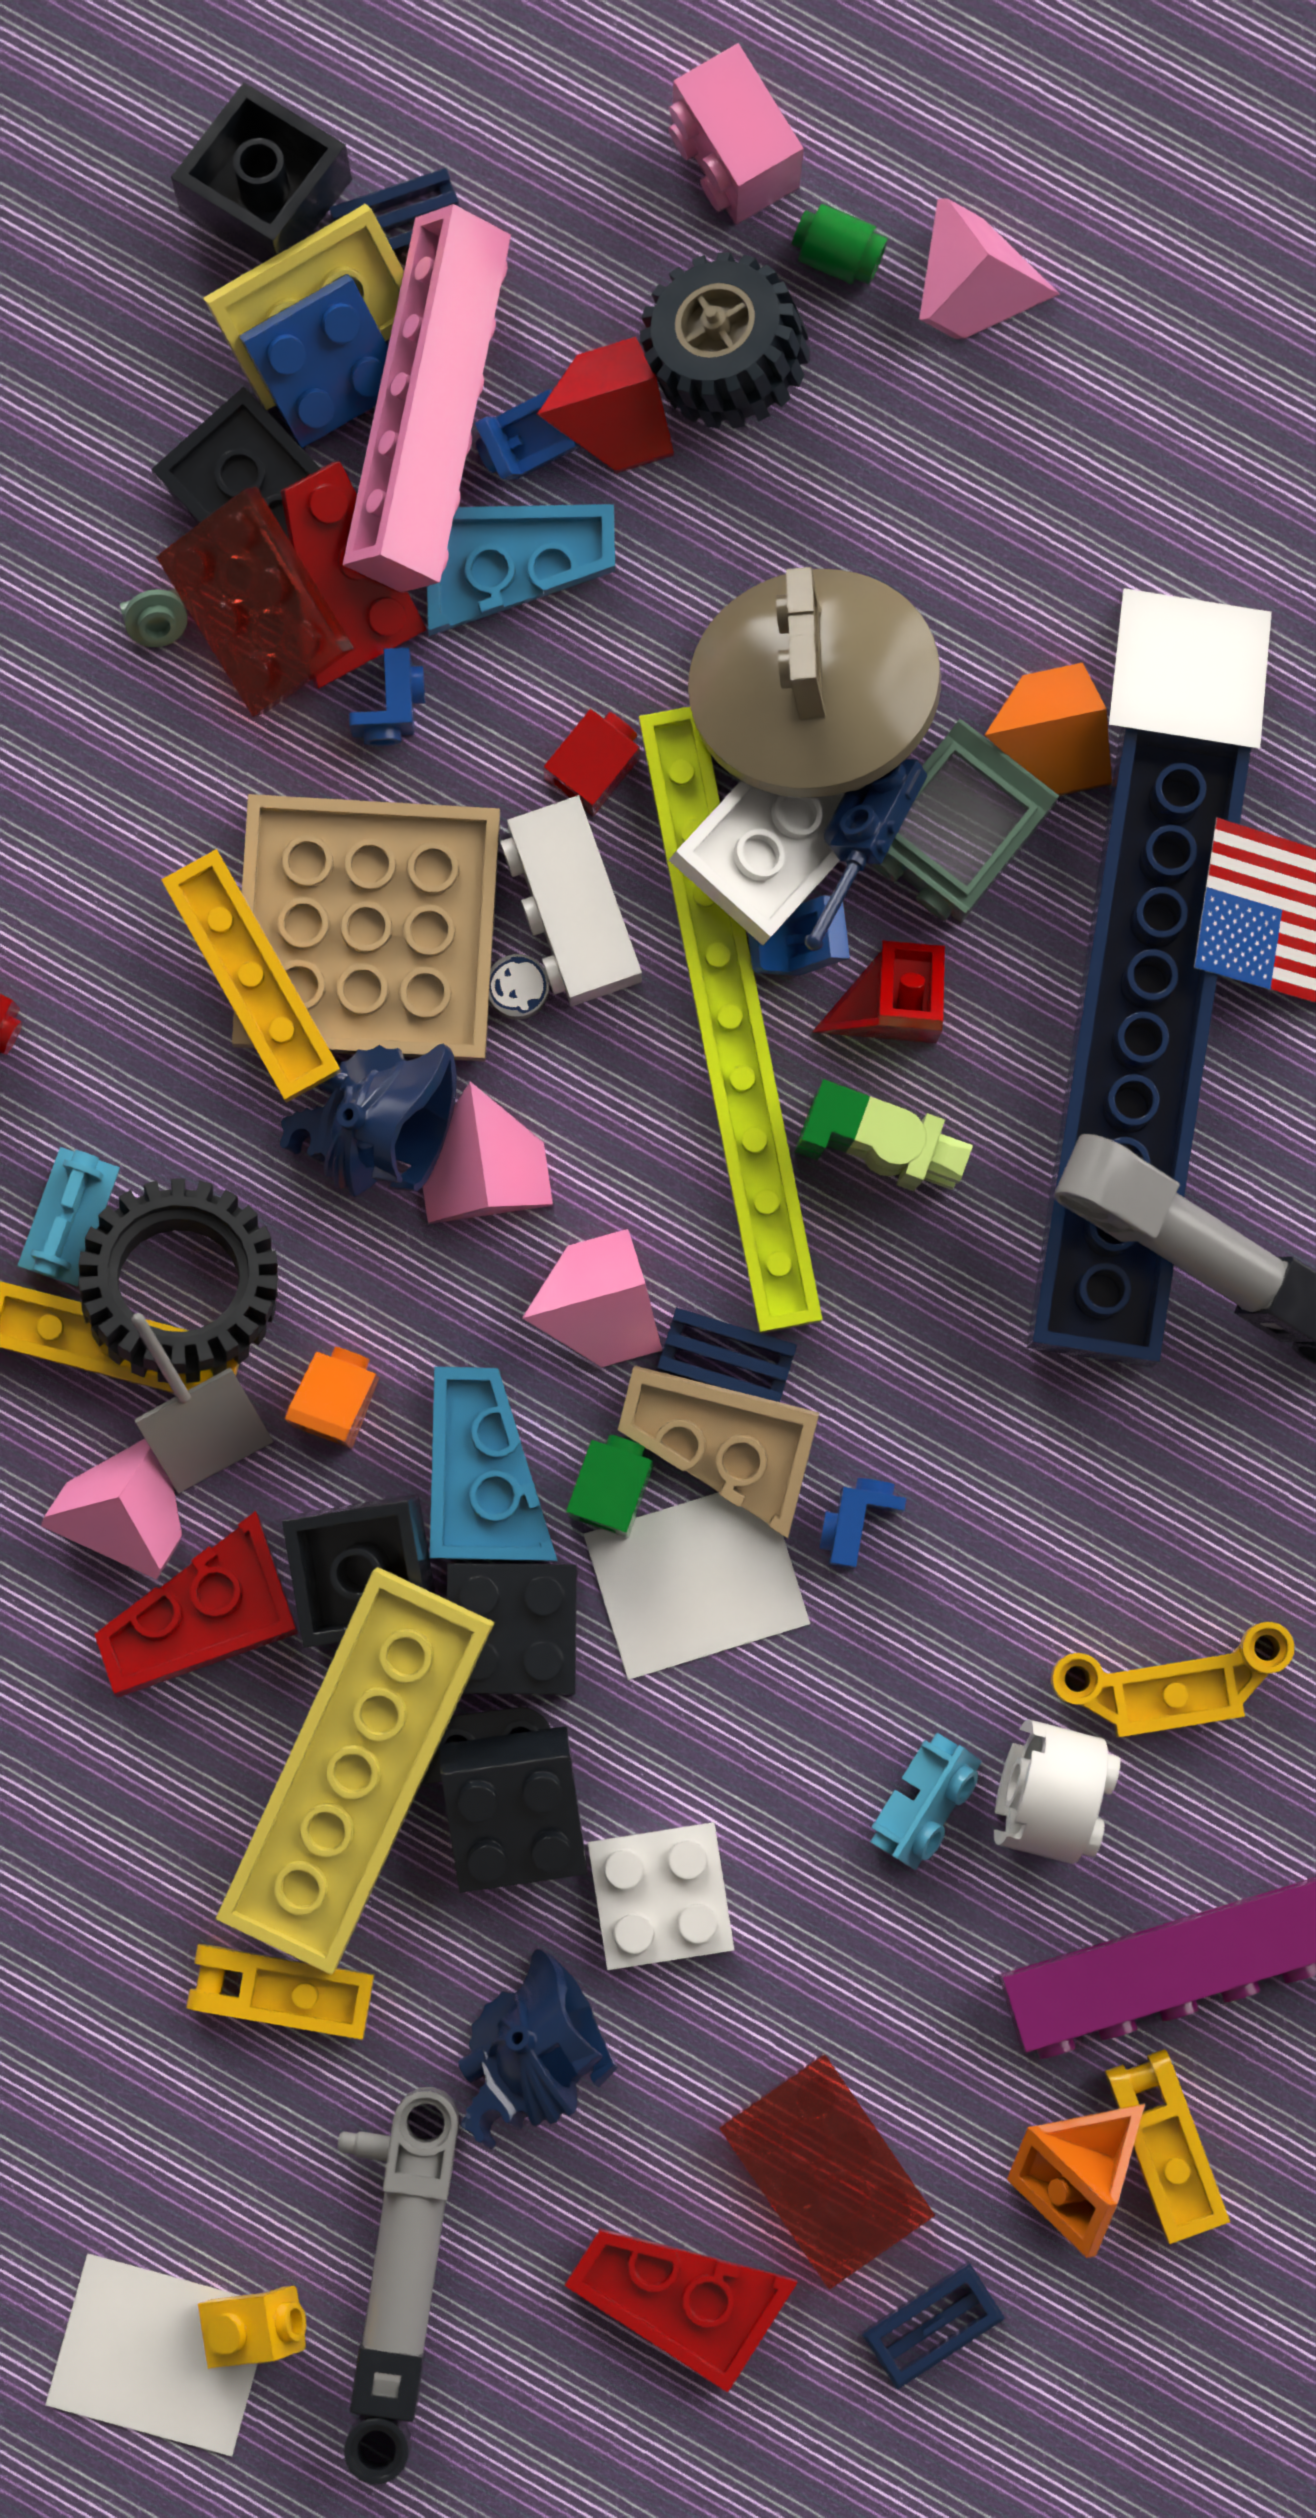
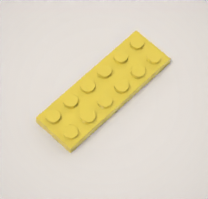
(354, 1770)

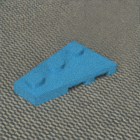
(517, 556)
(480, 1476)

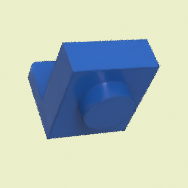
(521, 440)
(403, 689)
(786, 948)
(843, 1529)

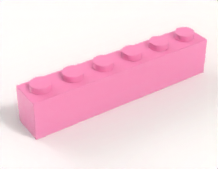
(427, 399)

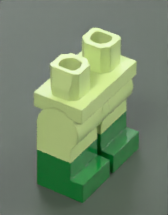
(884, 1136)

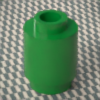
(839, 244)

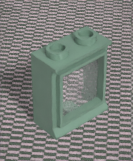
(965, 823)

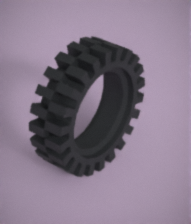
(179, 1211)

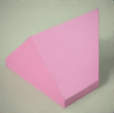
(975, 275)
(486, 1164)
(598, 1302)
(121, 1510)

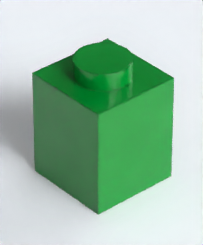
(611, 1485)

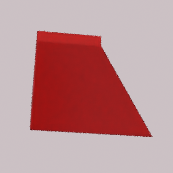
(611, 407)
(894, 996)

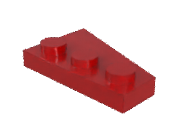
(369, 612)
(204, 1614)
(682, 2301)

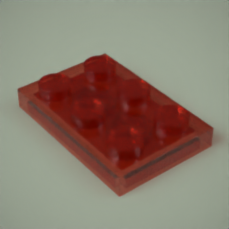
(254, 601)
(826, 2171)

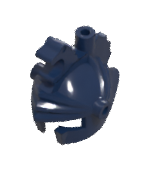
(379, 1115)
(533, 2052)

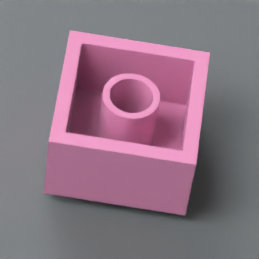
(735, 135)

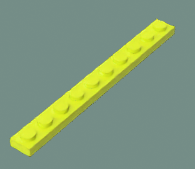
(732, 1039)

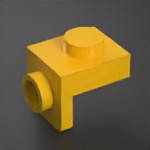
(252, 2327)

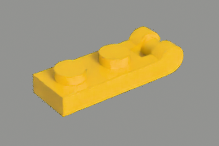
(282, 1992)
(1170, 2150)

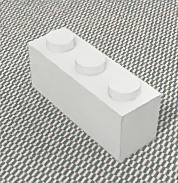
(571, 902)

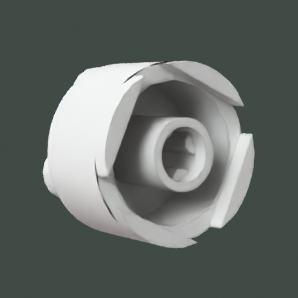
(1055, 1793)

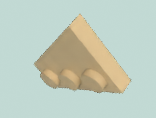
(728, 1439)

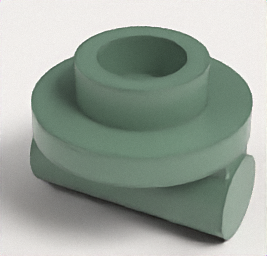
(155, 617)

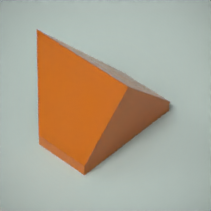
(1056, 729)
(1077, 2172)

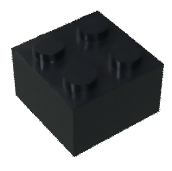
(261, 175)
(337, 1551)
(533, 1628)
(512, 1809)

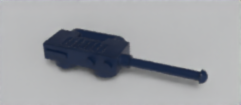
(865, 829)

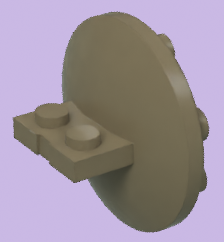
(814, 683)

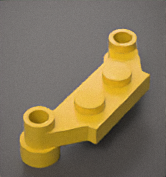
(1176, 1692)

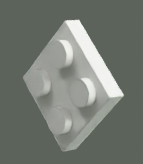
(660, 1896)

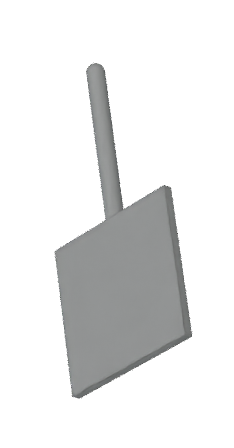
(201, 1426)

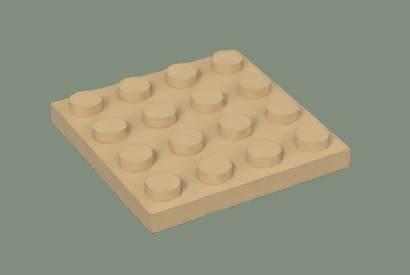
(378, 917)

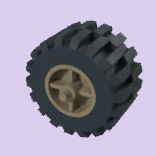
(725, 340)

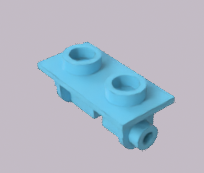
(69, 1207)
(918, 1824)

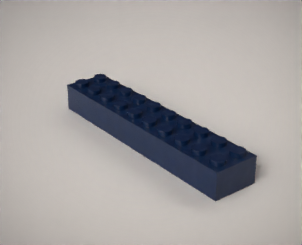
(1137, 1035)

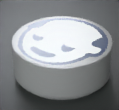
(518, 986)

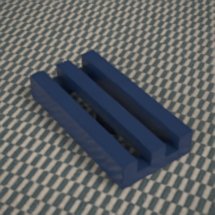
(399, 194)
(676, 1340)
(917, 2304)

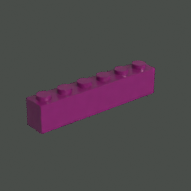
(1164, 1969)

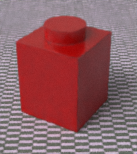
(593, 759)

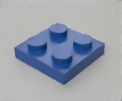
(320, 360)

